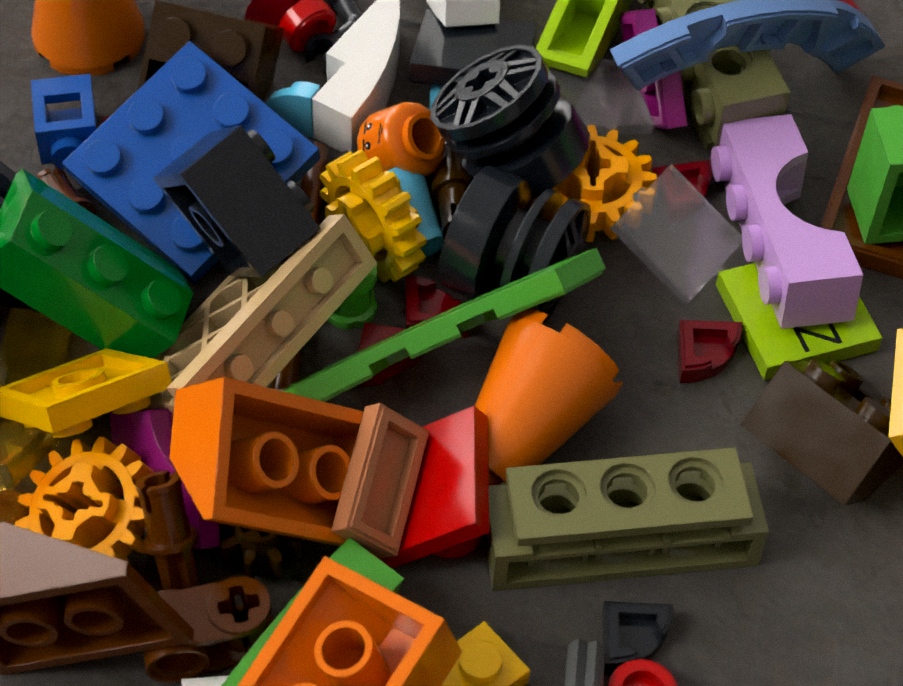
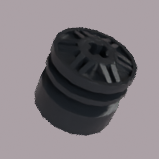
(512, 117)
(502, 239)

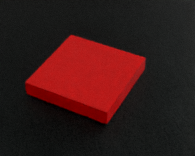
(450, 489)

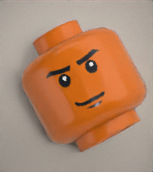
(403, 138)

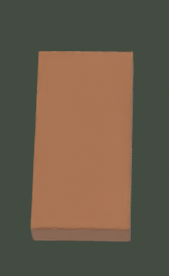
(380, 481)

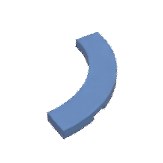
(821, 27)

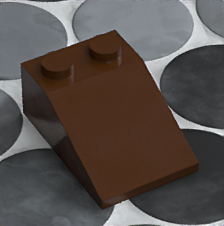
(75, 605)

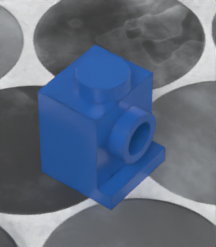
(62, 130)

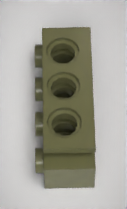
(729, 84)
(625, 527)

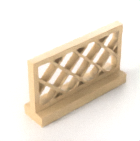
(260, 324)

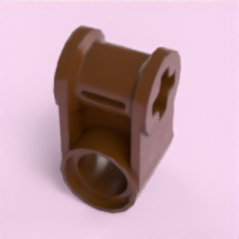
(217, 636)

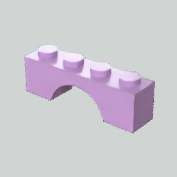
(802, 268)

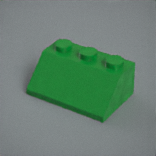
(87, 272)

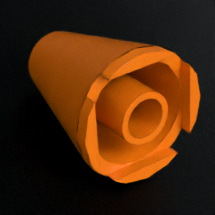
(87, 34)
(541, 391)

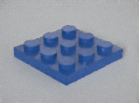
(159, 125)

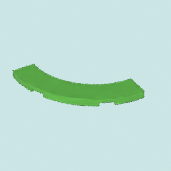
(450, 325)

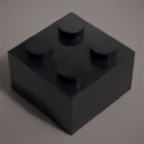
(238, 201)

